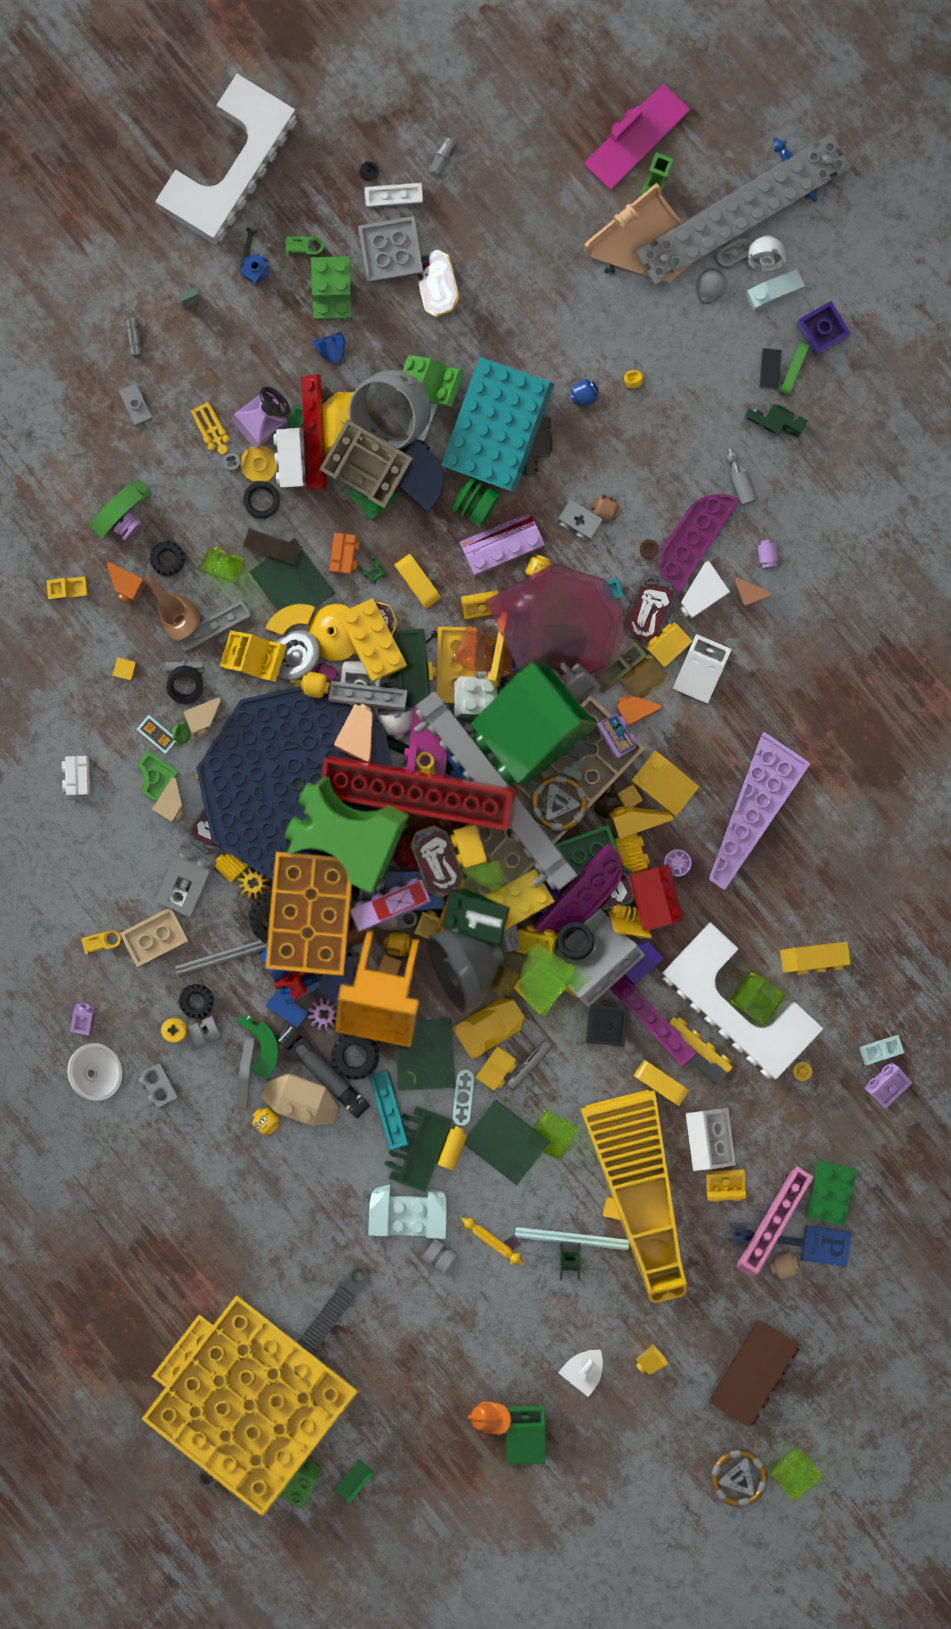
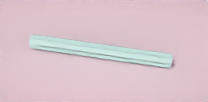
(571, 1238)

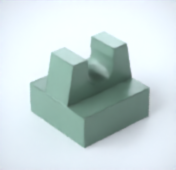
(573, 771)

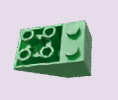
(526, 1435)

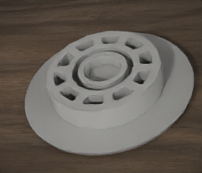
(300, 657)

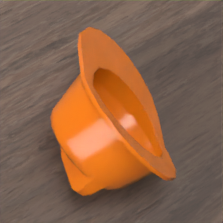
(490, 1418)

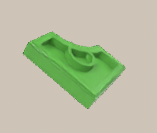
(156, 775)

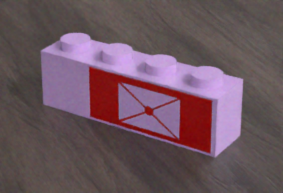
(390, 906)

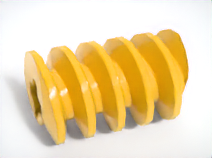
(179, 1024)

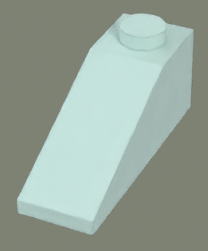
(774, 289)

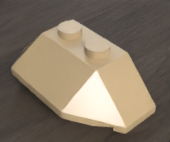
(301, 1100)

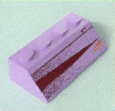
(502, 544)

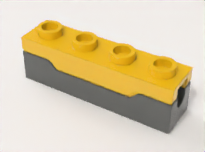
(707, 1059)

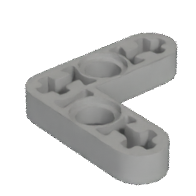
(244, 1073)

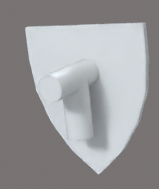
(584, 1370)

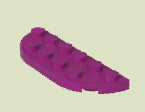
(693, 537)
(585, 892)

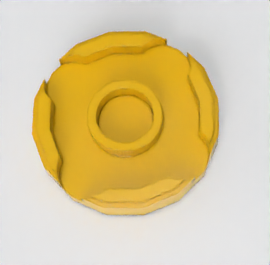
(258, 464)

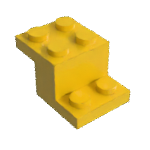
(253, 656)

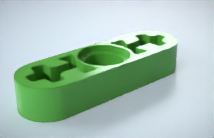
(794, 368)

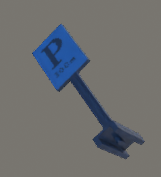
(818, 1245)

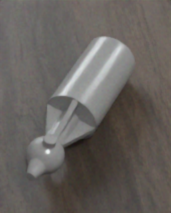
(741, 479)

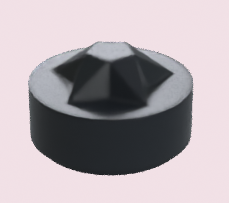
(368, 171)

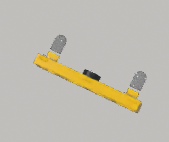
(499, 652)

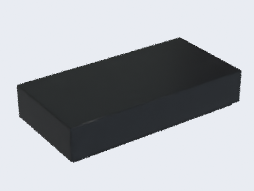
(770, 368)

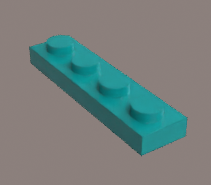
(389, 1110)

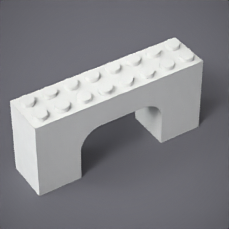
(213, 208)
(768, 1047)

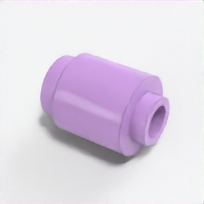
(768, 553)

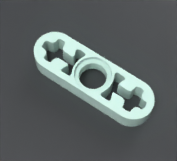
(457, 1092)

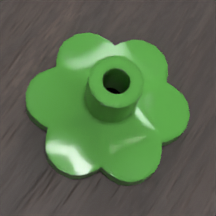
(181, 733)

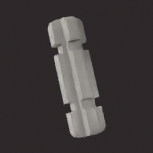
(133, 337)

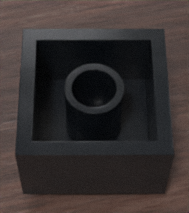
(606, 1025)

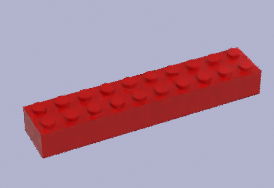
(421, 792)

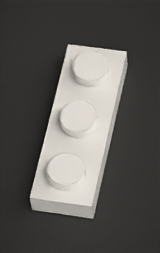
(393, 195)

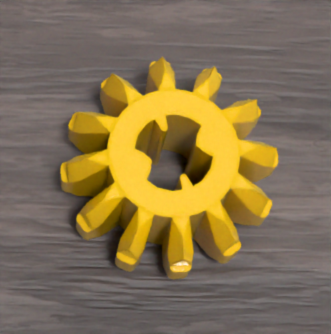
(256, 889)

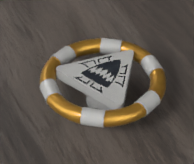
(559, 802)
(739, 1478)

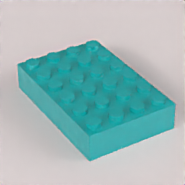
(497, 424)

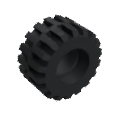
(256, 916)
(343, 1068)

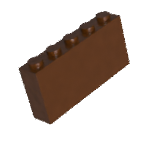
(754, 1373)

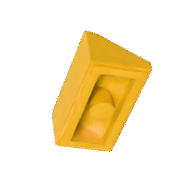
(476, 604)

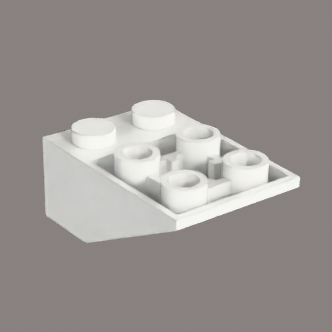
(701, 668)

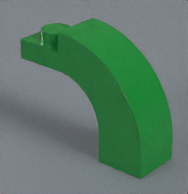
(269, 1046)

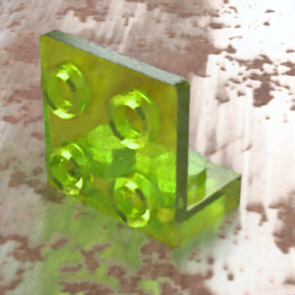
(796, 1474)

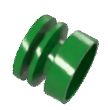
(475, 502)

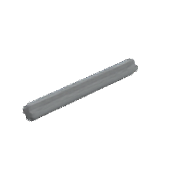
(220, 957)

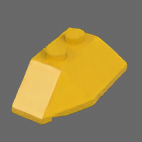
(335, 416)

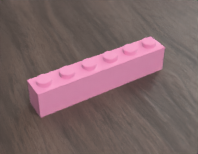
(774, 1222)

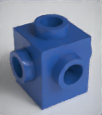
(251, 274)

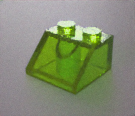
(222, 565)
(486, 875)
(757, 998)
(557, 1131)

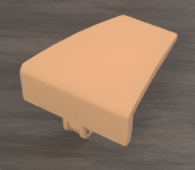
(632, 229)

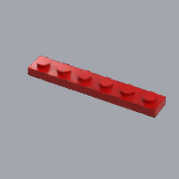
(313, 431)

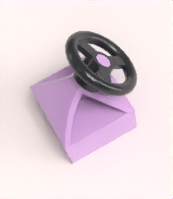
(262, 417)

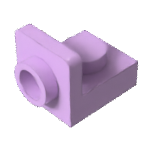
(82, 1019)

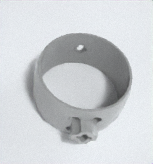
(413, 391)

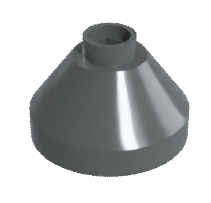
(464, 967)

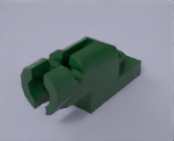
(776, 420)

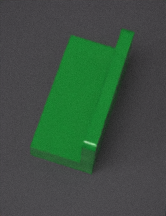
(354, 1481)

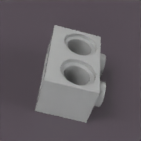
(162, 1083)

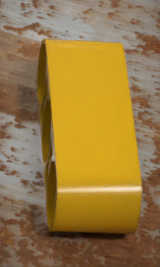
(417, 581)
(661, 1083)

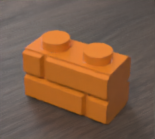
(343, 554)

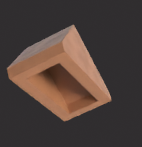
(749, 592)

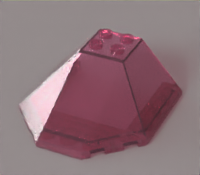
(558, 619)

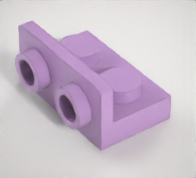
(888, 1085)

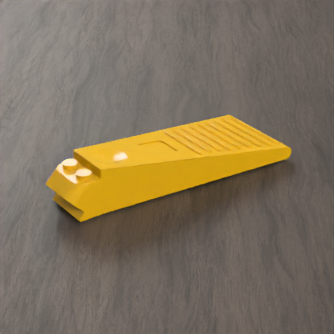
(634, 1166)

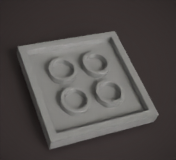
(390, 249)

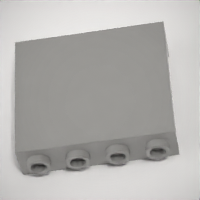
(605, 965)

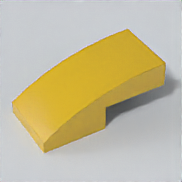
(67, 588)

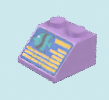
(616, 736)

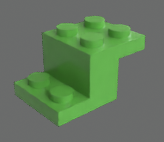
(331, 288)
(438, 380)

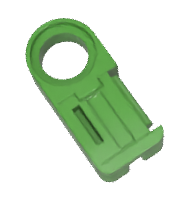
(302, 245)

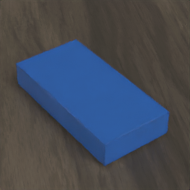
(291, 1013)

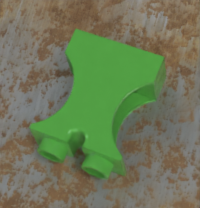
(356, 838)

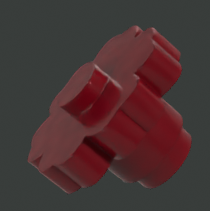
(404, 855)

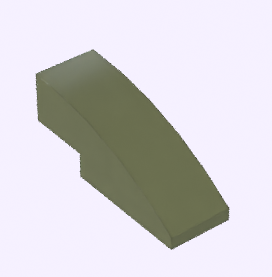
(621, 665)

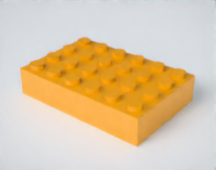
(309, 914)

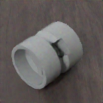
(198, 1035)
(439, 1256)

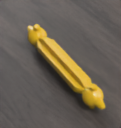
(492, 1241)

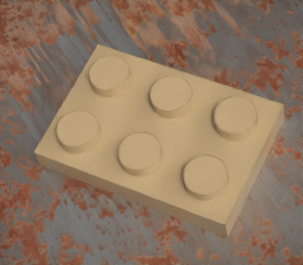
(154, 937)

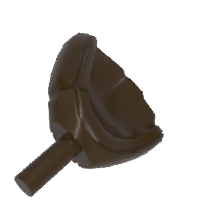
(607, 803)

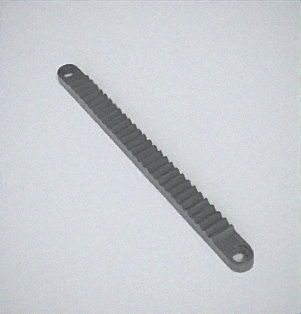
(323, 1323)

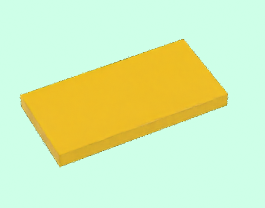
(446, 668)

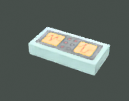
(156, 734)

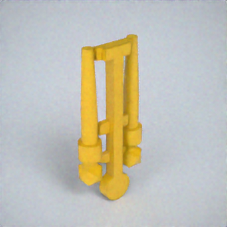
(222, 449)

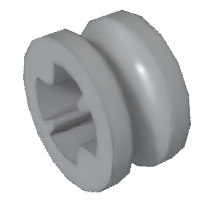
(237, 460)

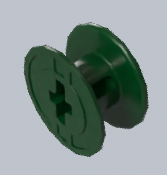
(570, 1261)

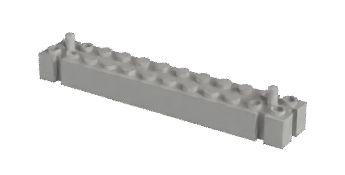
(742, 209)
(477, 768)

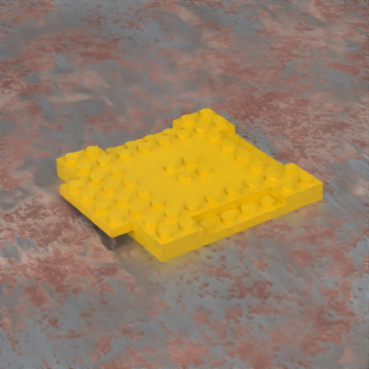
(246, 1402)

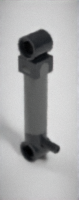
(323, 1071)

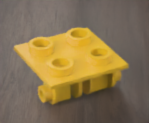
(627, 923)

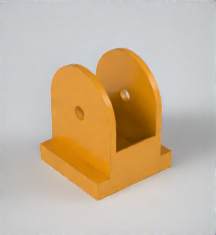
(379, 1002)

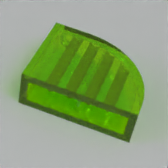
(543, 978)

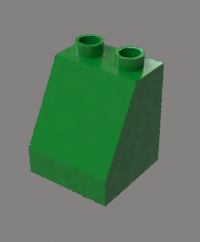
(531, 724)

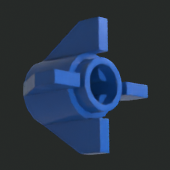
(331, 347)

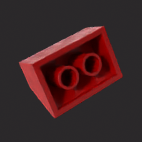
(656, 897)

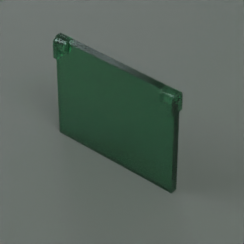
(290, 583)
(429, 1059)
(506, 1142)

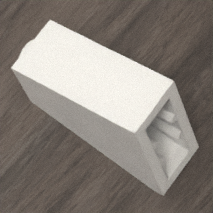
(703, 592)

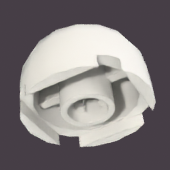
(766, 253)
(396, 721)

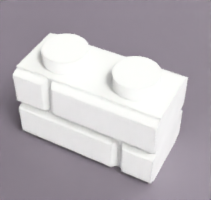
(77, 775)

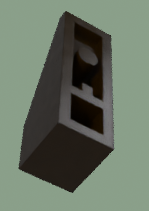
(273, 546)

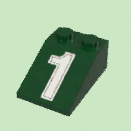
(475, 916)

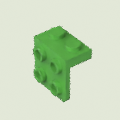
(301, 1484)

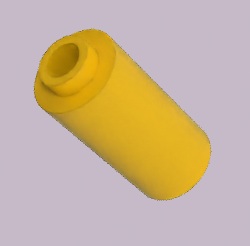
(452, 1148)

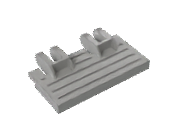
(580, 683)

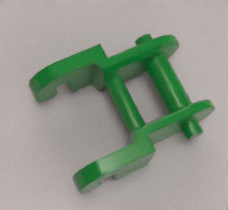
(376, 568)

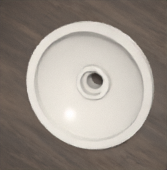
(105, 1072)

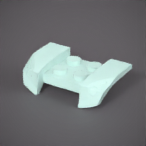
(407, 1214)

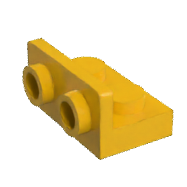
(529, 936)

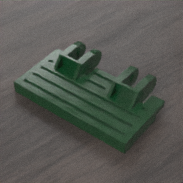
(415, 675)
(423, 1149)

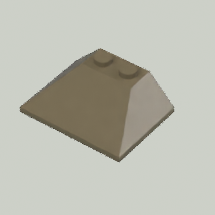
(366, 463)

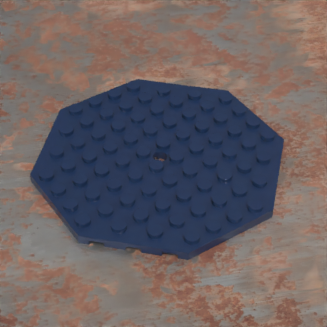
(253, 768)

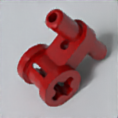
(293, 981)

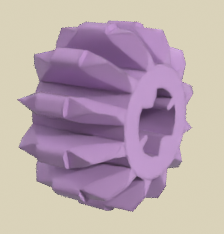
(323, 1007)

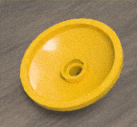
(334, 646)

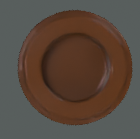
(649, 549)

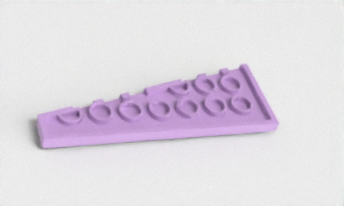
(765, 789)

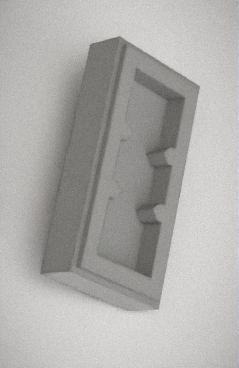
(135, 404)

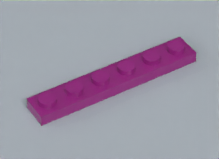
(653, 1021)

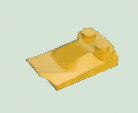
(489, 1026)

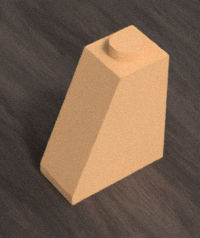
(357, 733)

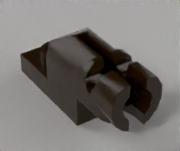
(541, 447)

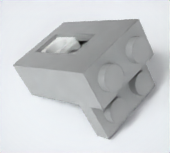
(192, 870)

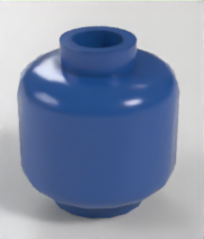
(584, 393)

